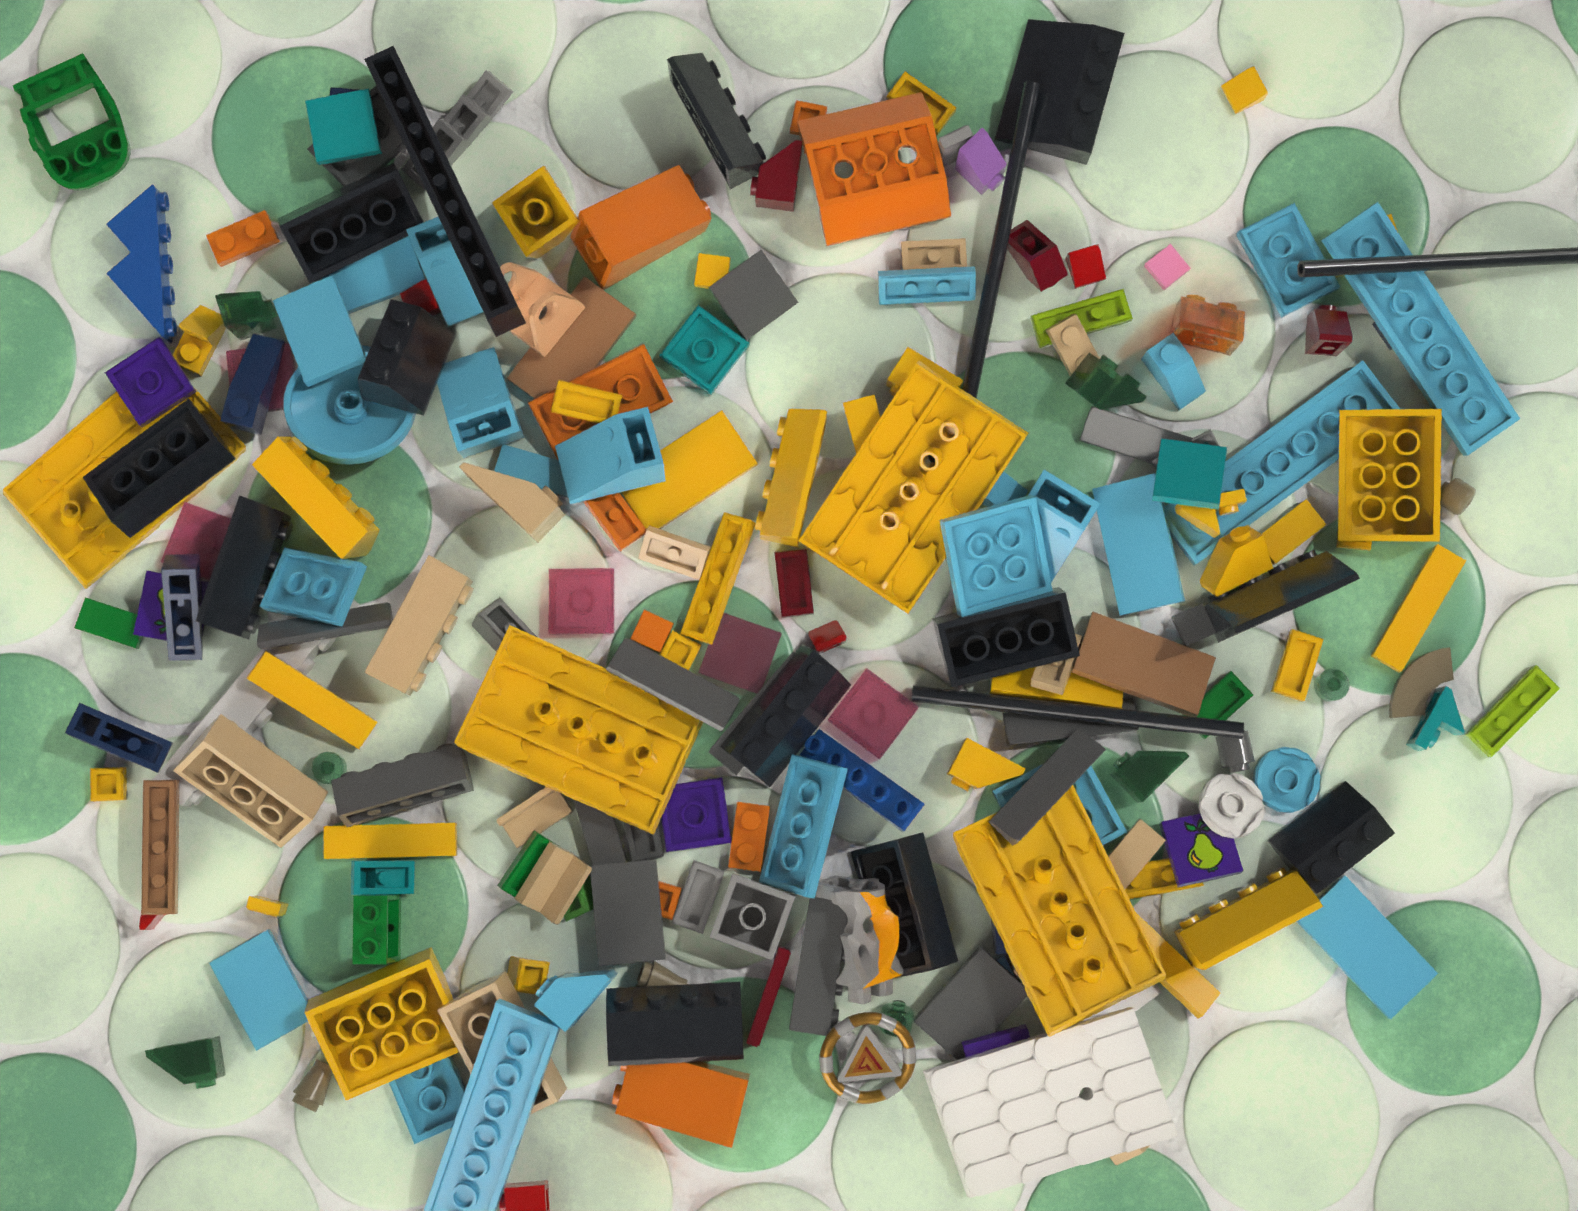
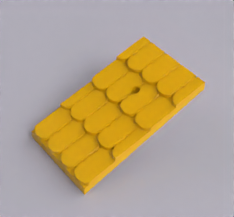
(890, 498)
(64, 509)
(554, 721)
(1046, 894)

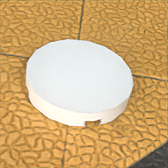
(1231, 805)

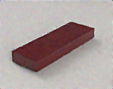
(769, 996)

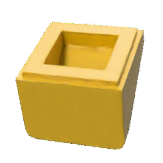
(1245, 90)
(527, 974)

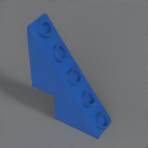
(146, 270)
(865, 781)

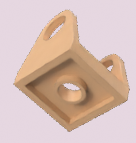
(532, 293)

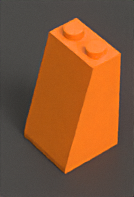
(639, 225)
(684, 1098)

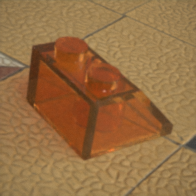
(1208, 325)

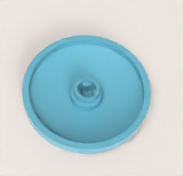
(339, 423)

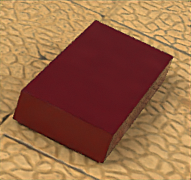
(794, 583)

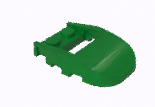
(88, 156)

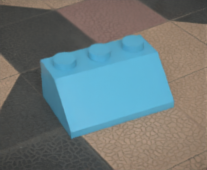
(570, 995)

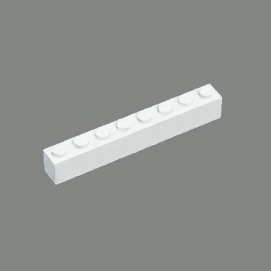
(245, 705)

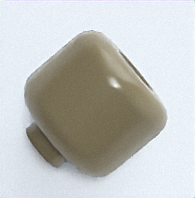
(1456, 496)

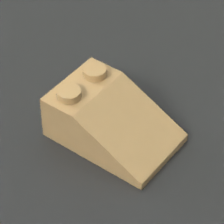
(527, 504)

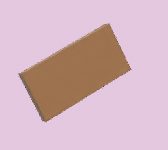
(580, 347)
(1143, 664)

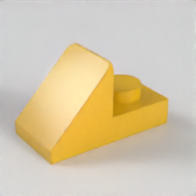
(200, 338)
(1206, 518)

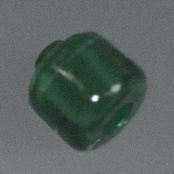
(1331, 685)
(328, 767)
(899, 1011)

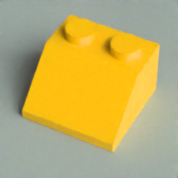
(536, 213)

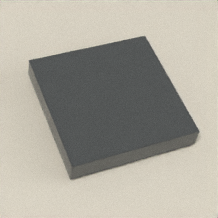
(753, 295)

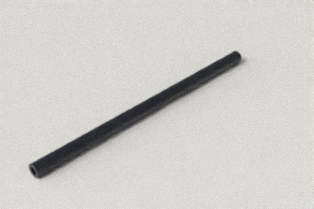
(1001, 238)
(1437, 262)
(1078, 712)

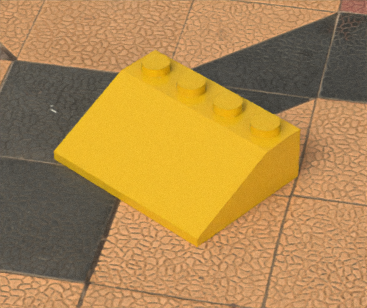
(1389, 475)
(383, 1023)

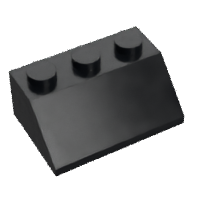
(405, 358)
(1331, 837)

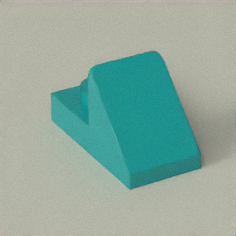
(1439, 713)
(382, 877)

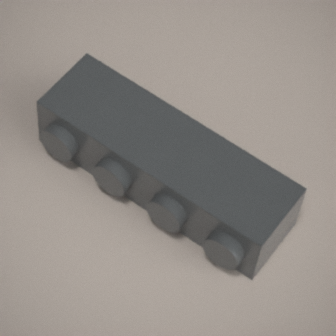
(401, 784)
(819, 969)

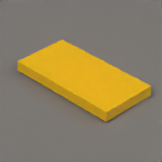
(694, 471)

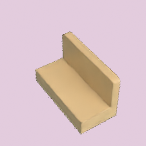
(535, 814)
(554, 882)

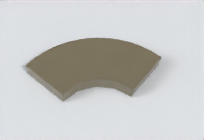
(1418, 682)

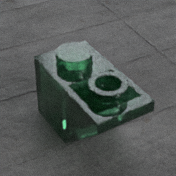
(1102, 386)

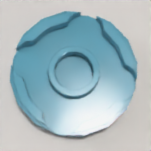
(1287, 779)

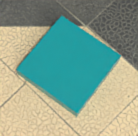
(343, 126)
(704, 350)
(1189, 474)

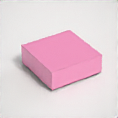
(1167, 267)

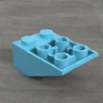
(444, 272)
(478, 403)
(611, 457)
(1063, 517)

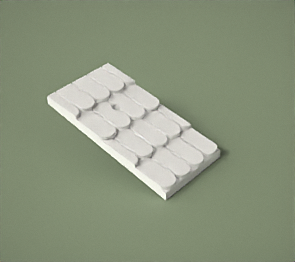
(1020, 1110)

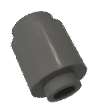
(1235, 752)

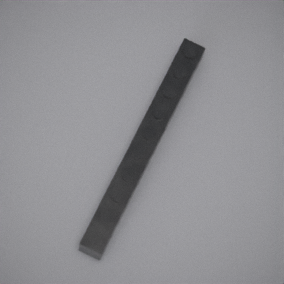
(445, 192)

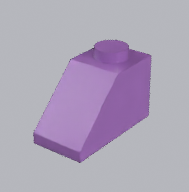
(981, 163)

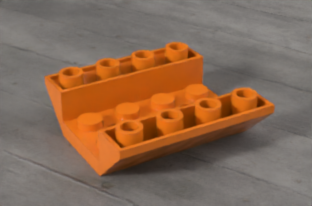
(882, 189)

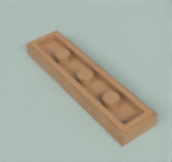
(160, 847)

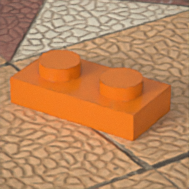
(243, 238)
(616, 519)
(749, 836)

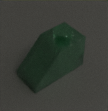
(247, 313)
(1145, 771)
(191, 1061)

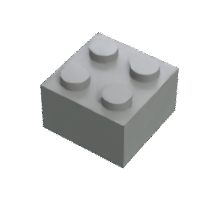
(752, 916)

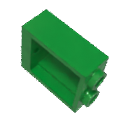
(370, 929)

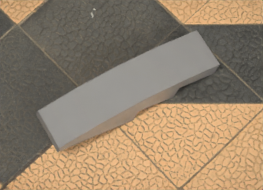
(467, 119)

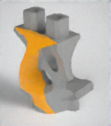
(870, 955)

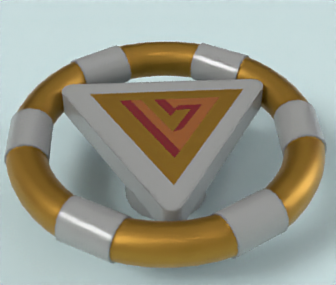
(867, 1058)

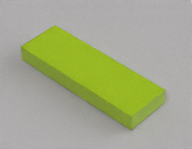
(1094, 314)
(1512, 711)

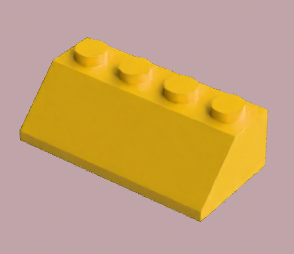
(793, 476)
(317, 497)
(1247, 918)

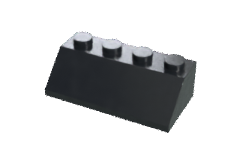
(715, 117)
(350, 223)
(158, 468)
(244, 568)
(1006, 638)
(786, 714)
(912, 896)
(674, 1024)

